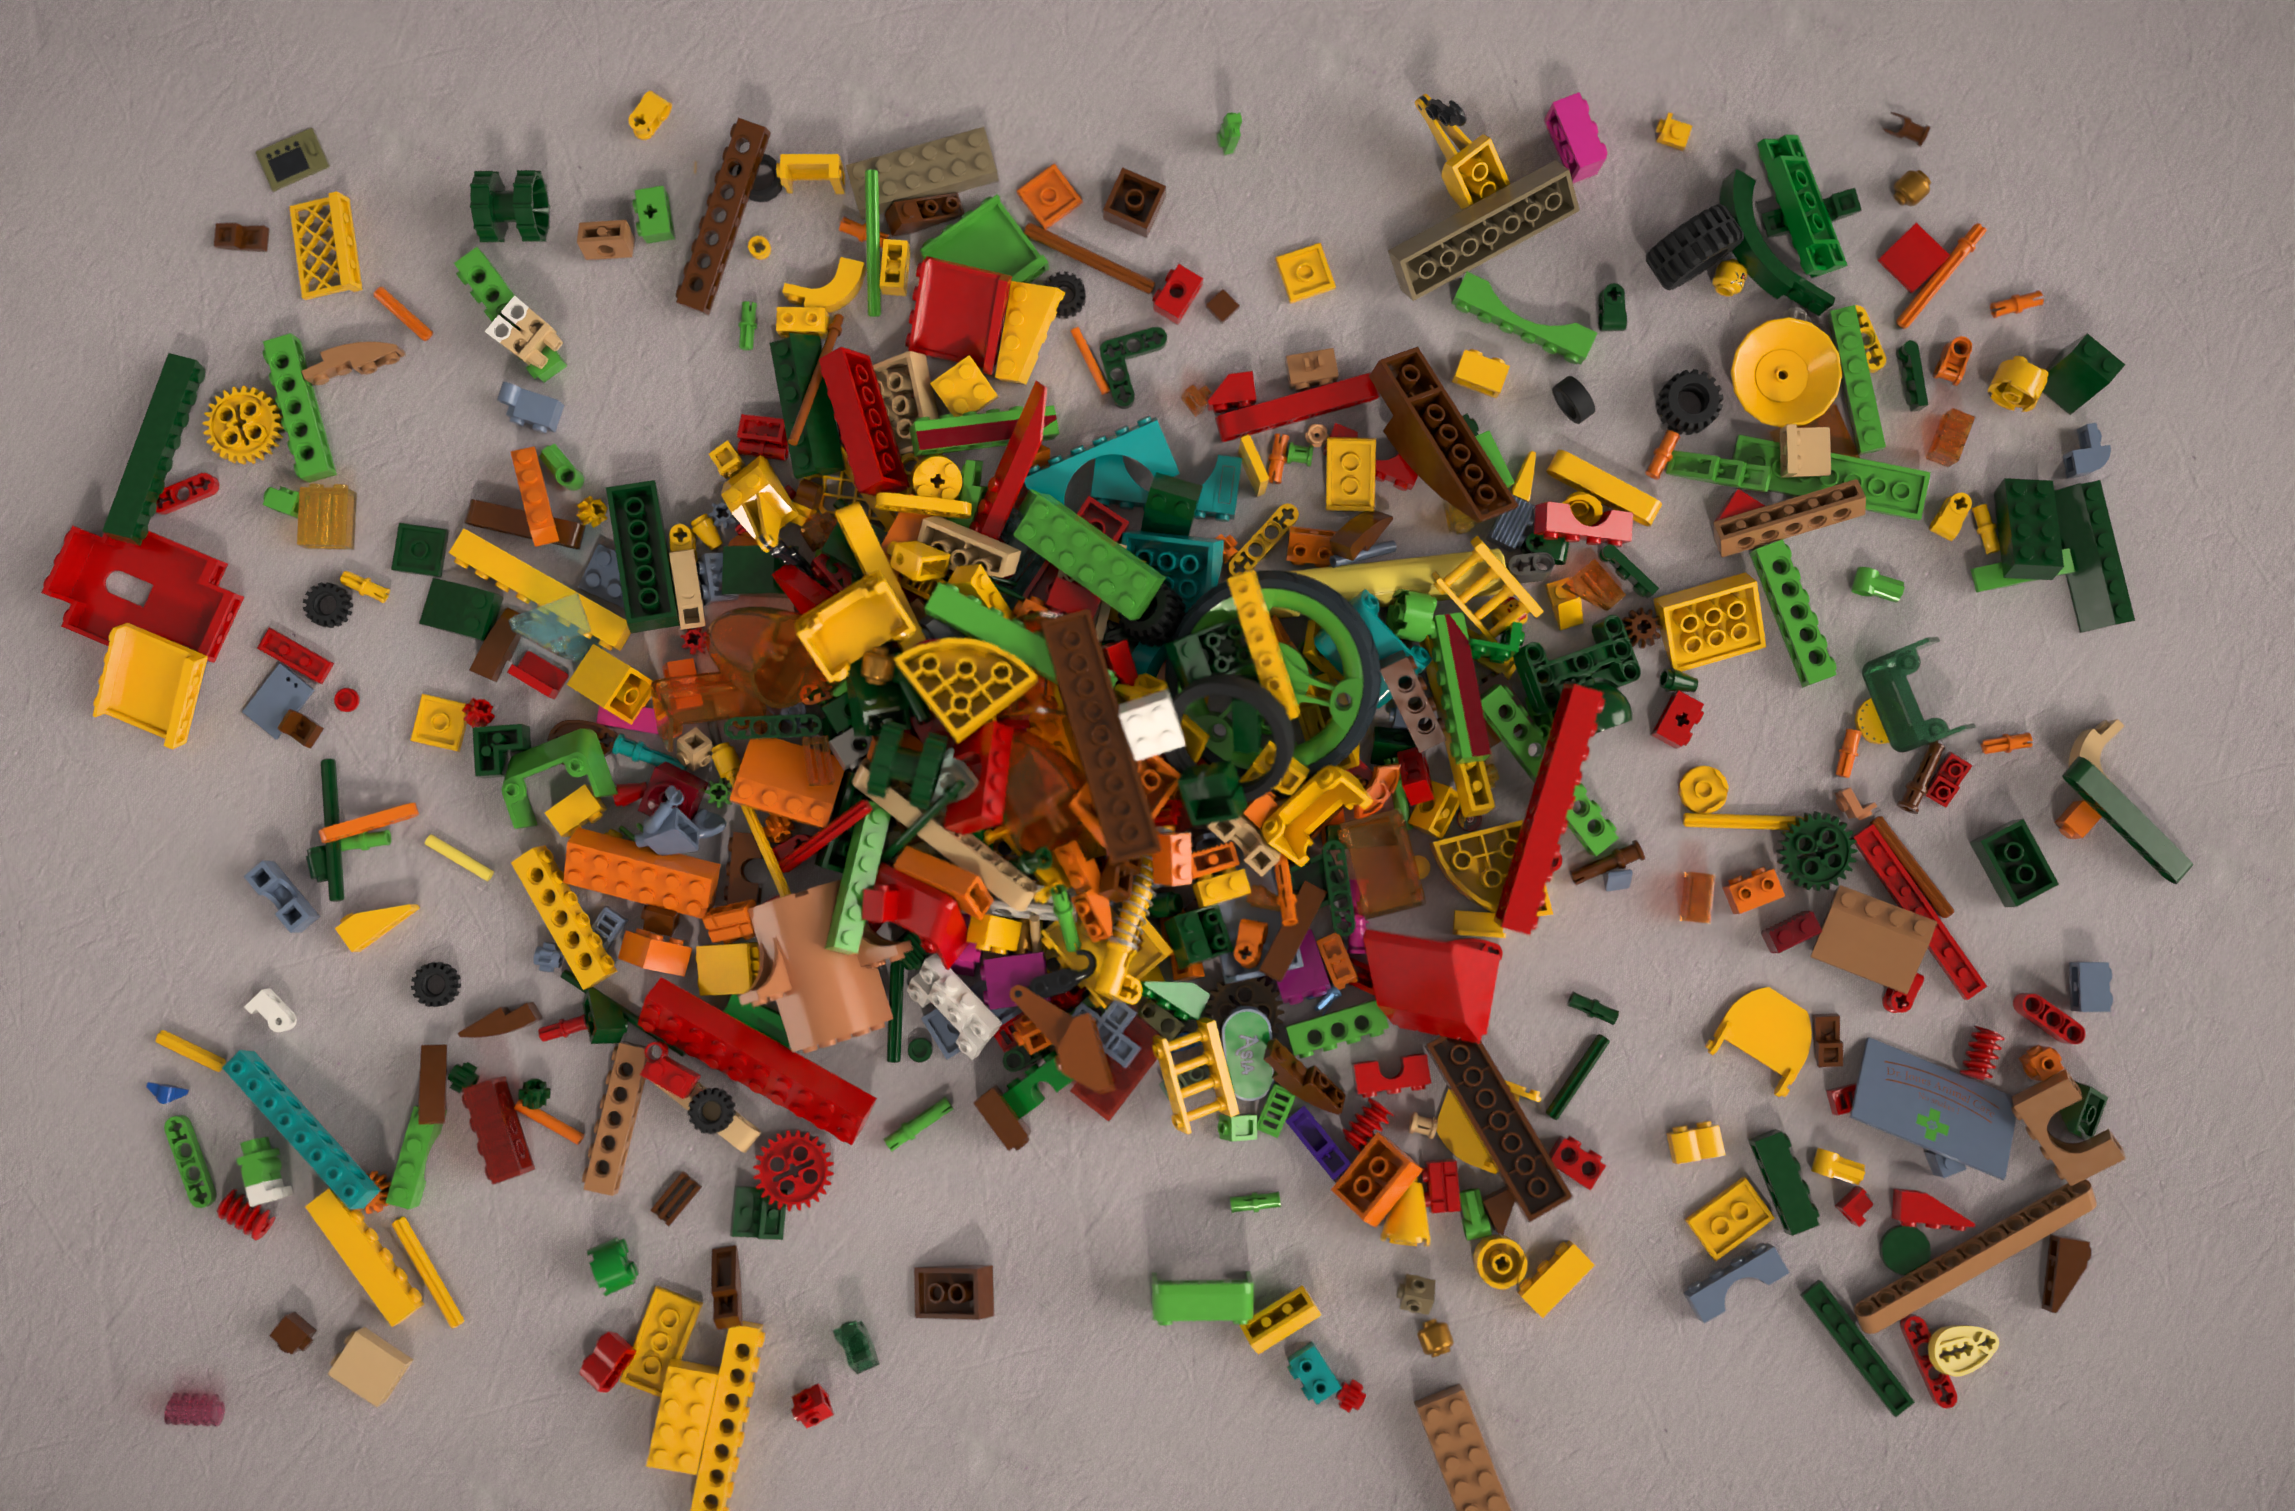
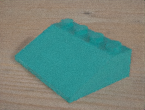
(1187, 562)

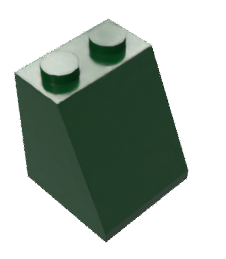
(2080, 373)

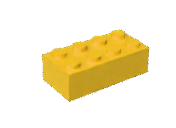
(683, 1416)

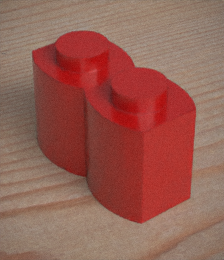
(607, 1361)

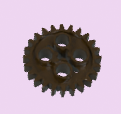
(1259, 996)

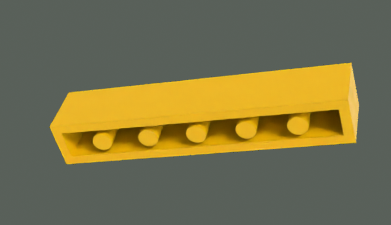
(366, 1257)

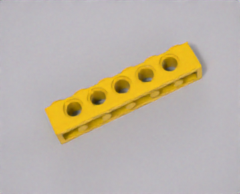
(1262, 640)
(553, 913)

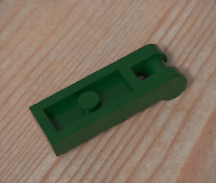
(1913, 375)
(1628, 571)

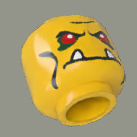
(1729, 278)

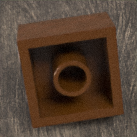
(1134, 202)

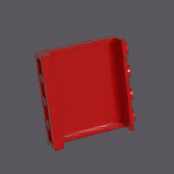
(958, 312)

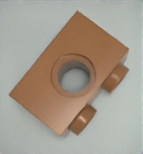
(605, 239)

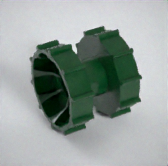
(495, 207)
(907, 765)

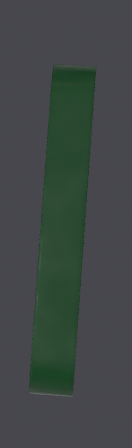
(773, 729)
(1335, 888)

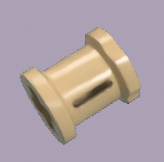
(1423, 1125)

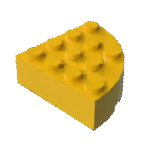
(965, 681)
(1480, 863)

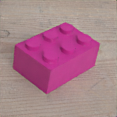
(1575, 137)

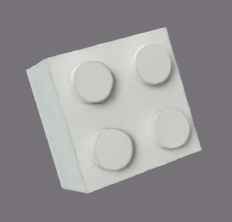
(1151, 725)

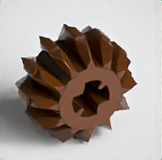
(1646, 637)

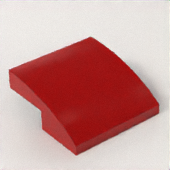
(1913, 258)

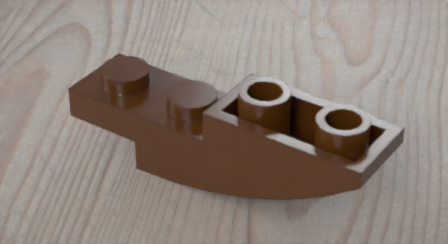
(1303, 1082)

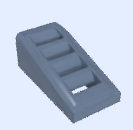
(615, 930)

